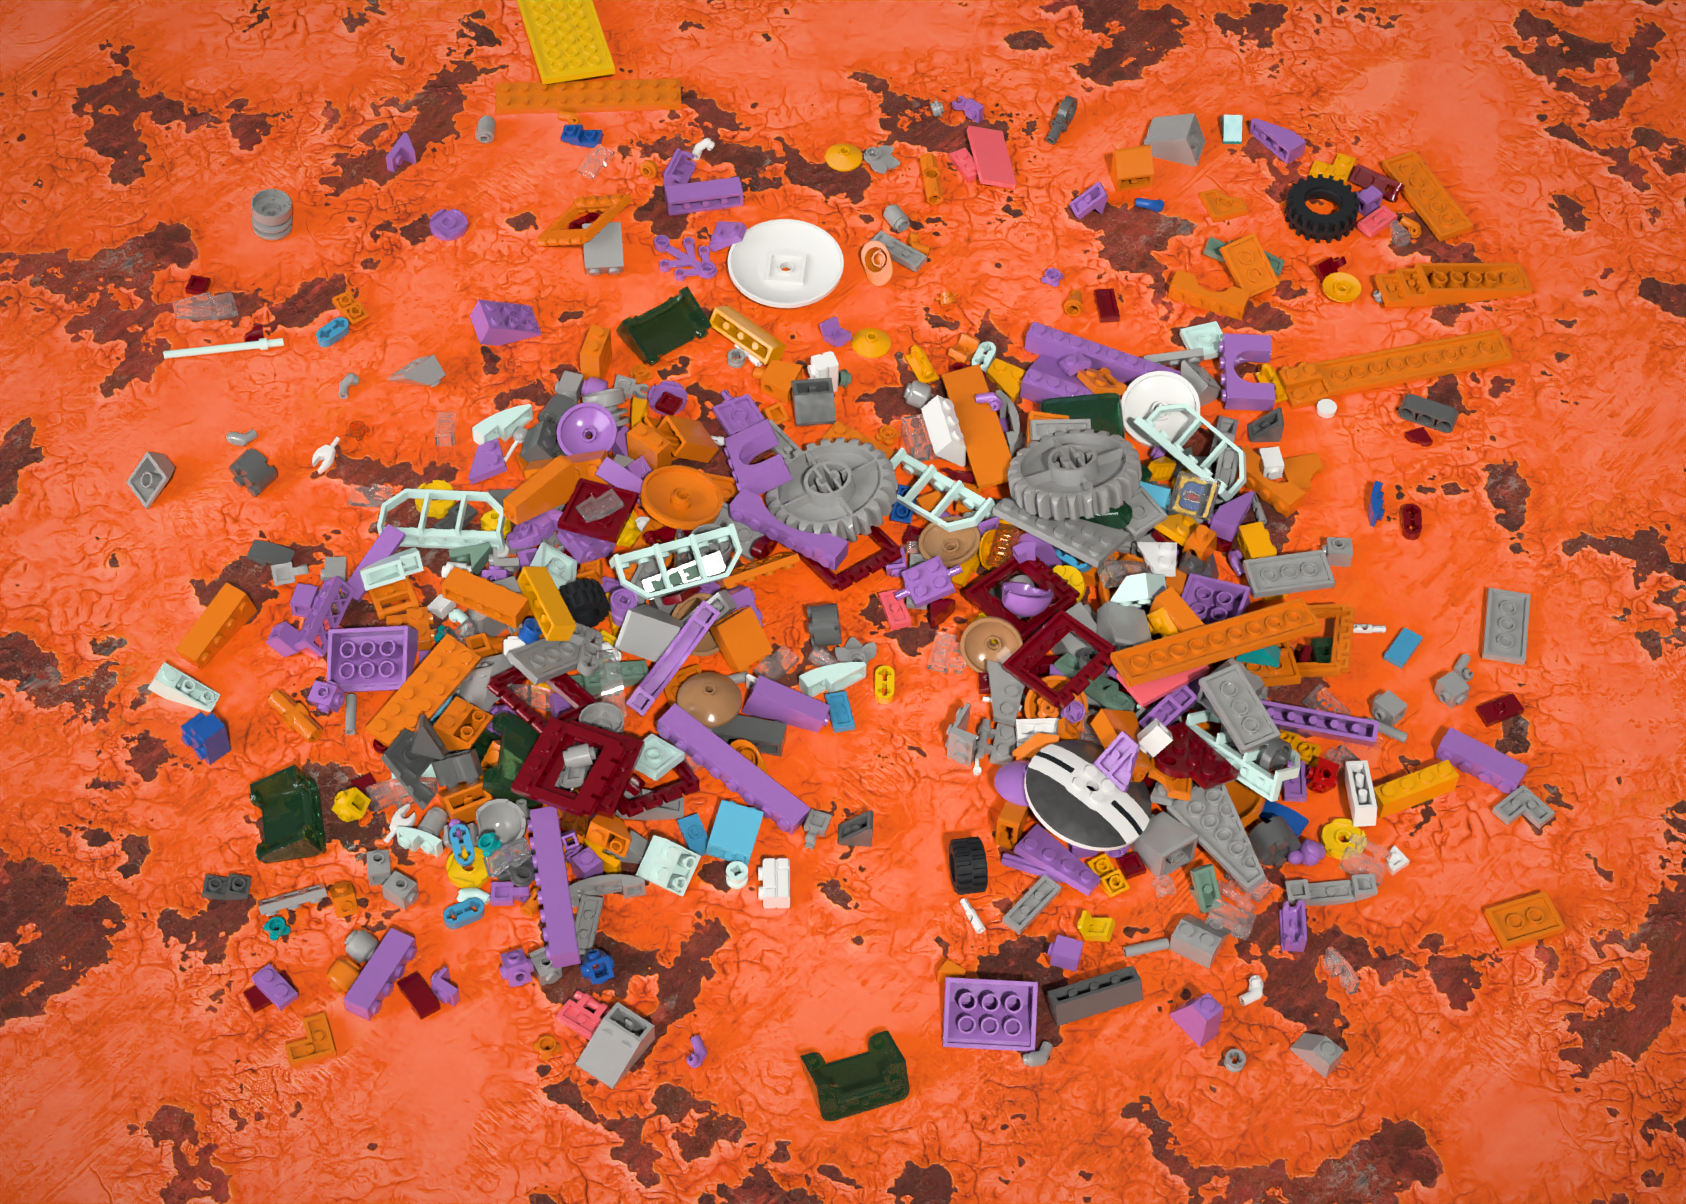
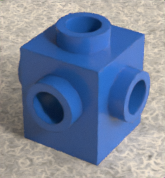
(602, 971)

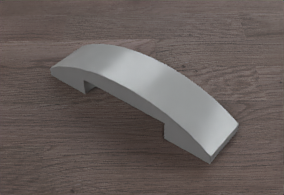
(1009, 410)
(607, 884)
(1332, 892)

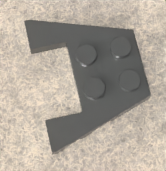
(409, 767)

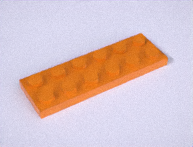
(1427, 196)
(424, 690)

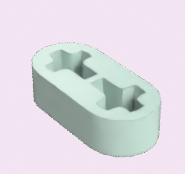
(986, 359)

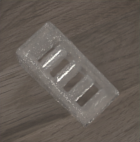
(445, 439)
(1326, 696)

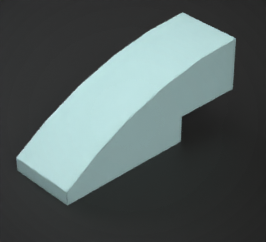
(502, 424)
(391, 569)
(831, 678)

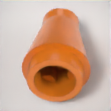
(1074, 303)

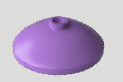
(585, 420)
(1010, 782)

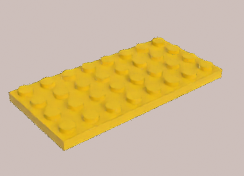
(566, 39)

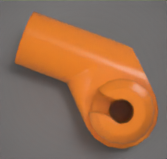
(571, 117)
(1413, 226)
(915, 243)

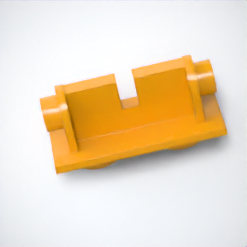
(921, 365)
(1269, 375)

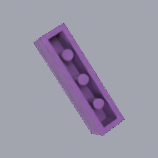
(703, 196)
(1481, 761)
(380, 974)

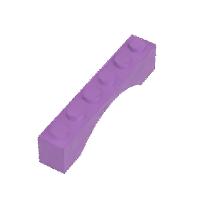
(822, 548)
(673, 659)

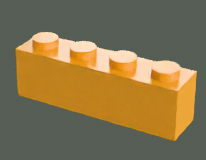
(747, 334)
(1256, 543)
(546, 603)
(1415, 788)

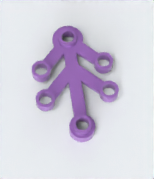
(705, 269)

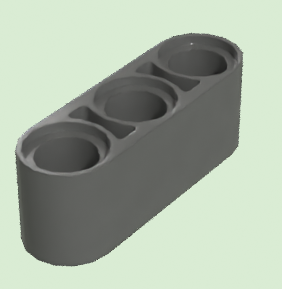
(1428, 413)

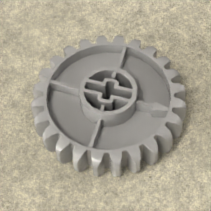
(1074, 474)
(836, 489)

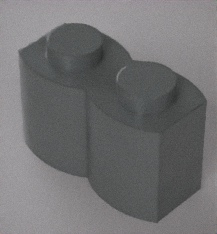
(458, 768)

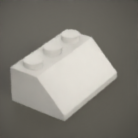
(944, 430)

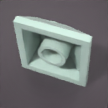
(559, 565)

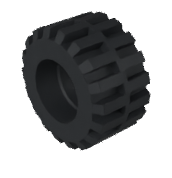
(586, 601)
(968, 865)

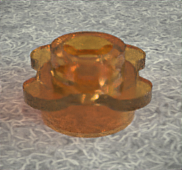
(357, 430)

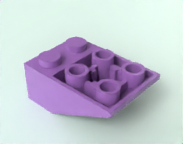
(503, 322)

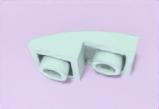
(414, 839)

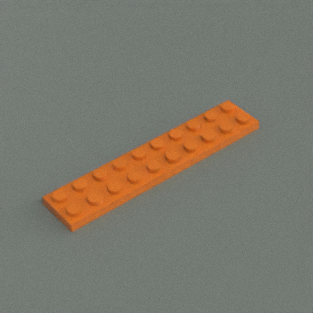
(588, 96)
(1414, 362)
(1215, 642)

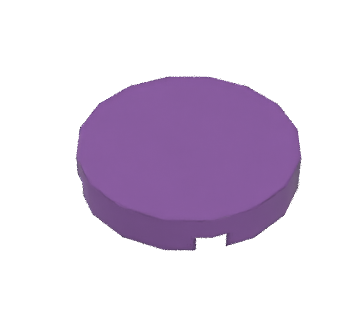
(448, 224)
(671, 387)

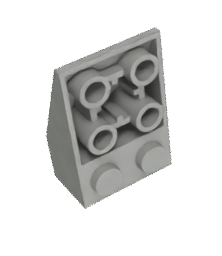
(474, 686)
(616, 1045)

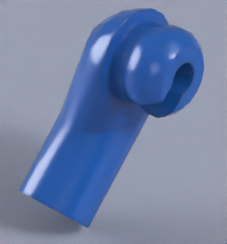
(1153, 205)

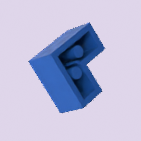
(206, 736)

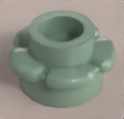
(844, 378)

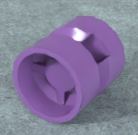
(620, 602)

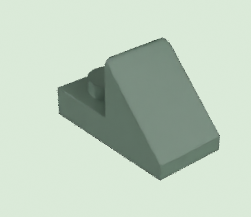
(475, 554)
(1204, 887)

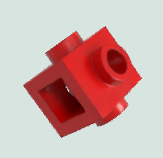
(1322, 775)

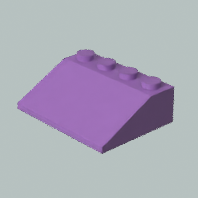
(1048, 380)
(1215, 599)
(371, 657)
(990, 1014)

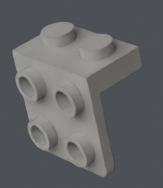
(961, 743)

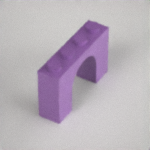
(1237, 392)
(744, 447)

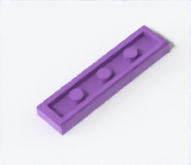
(383, 547)

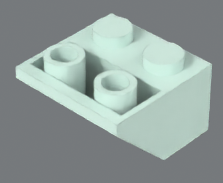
(1139, 589)
(668, 865)

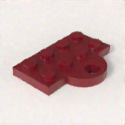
(1193, 758)

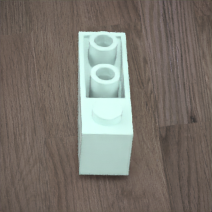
(182, 689)

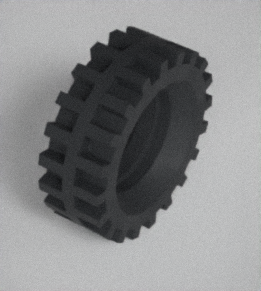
(1320, 225)

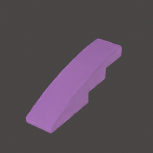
(619, 477)
(1173, 705)

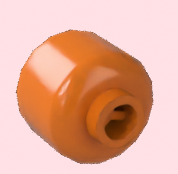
(343, 975)

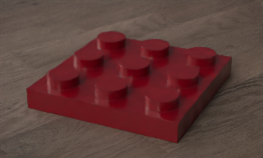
(606, 528)

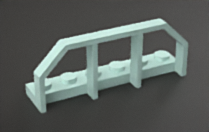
(1189, 461)
(954, 490)
(445, 538)
(681, 546)
(1249, 772)

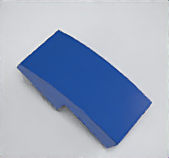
(578, 136)
(1375, 509)
(901, 513)
(1295, 820)

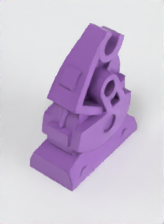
(534, 530)

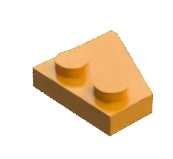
(1006, 377)
(1177, 527)

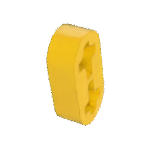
(880, 684)

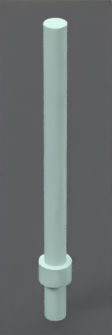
(262, 344)

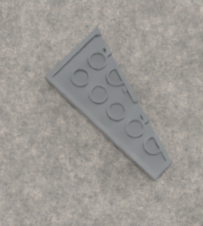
(1080, 538)
(1220, 833)

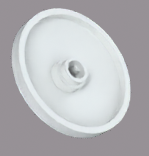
(1156, 390)

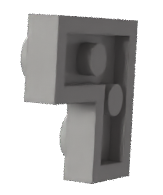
(1524, 803)

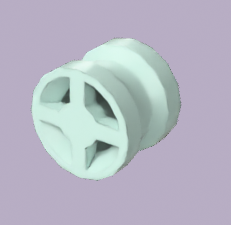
(740, 879)

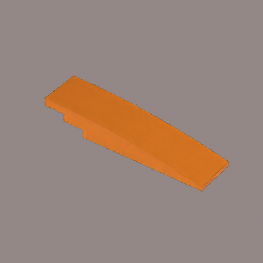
(1451, 283)
(979, 425)

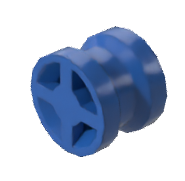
(530, 631)

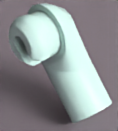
(457, 615)
(473, 892)

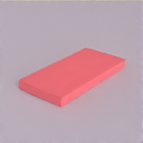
(991, 157)
(1156, 689)

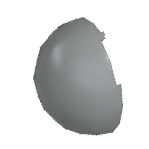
(501, 818)

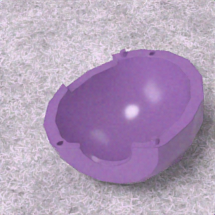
(1025, 599)

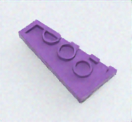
(1054, 858)

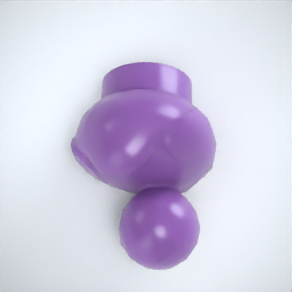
(1307, 854)

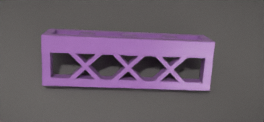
(318, 612)

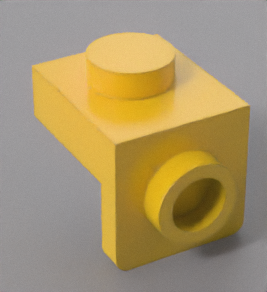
(1095, 928)

